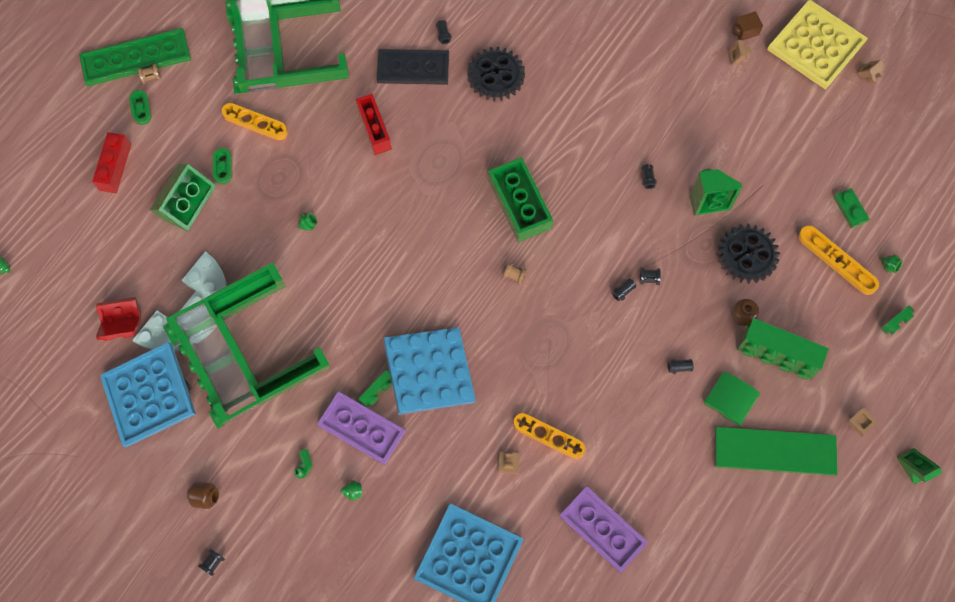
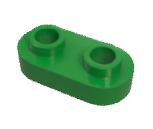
(140, 109)
(222, 167)
(892, 326)

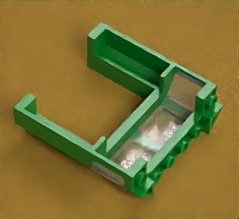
(261, 47)
(217, 356)

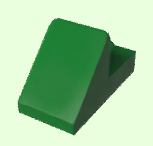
(918, 466)

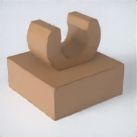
(739, 52)
(871, 69)
(862, 422)
(509, 462)

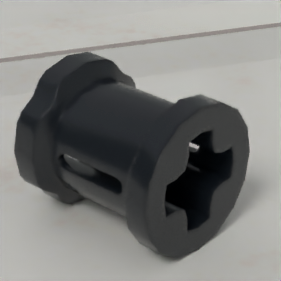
(650, 276)
(205, 564)

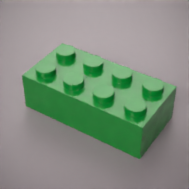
(520, 199)
(782, 349)

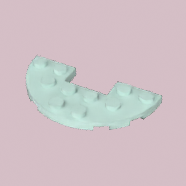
(205, 279)

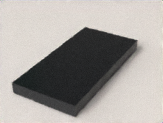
(413, 66)

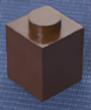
(747, 26)

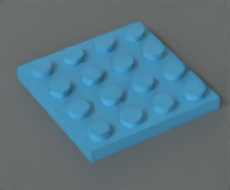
(428, 370)
(147, 394)
(468, 557)

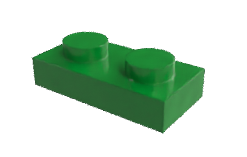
(851, 208)
(370, 396)

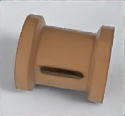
(149, 73)
(515, 273)

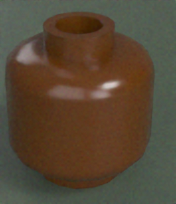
(744, 312)
(203, 495)

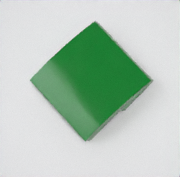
(732, 398)

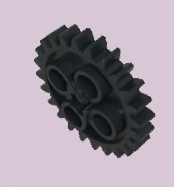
(496, 74)
(757, 267)

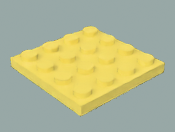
(817, 44)

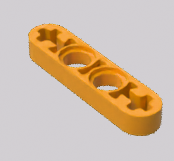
(256, 118)
(550, 433)

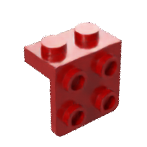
(118, 318)

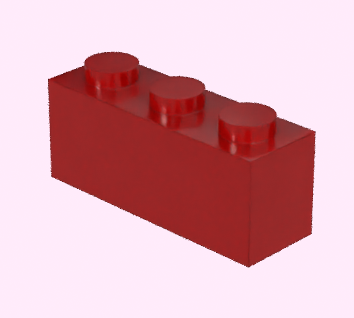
(373, 124)
(111, 162)

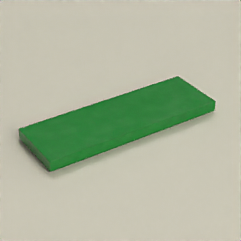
(126, 58)
(776, 451)

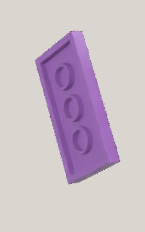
(361, 428)
(603, 529)

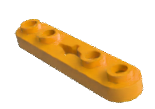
(852, 272)

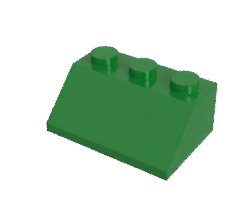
(714, 192)
(183, 197)

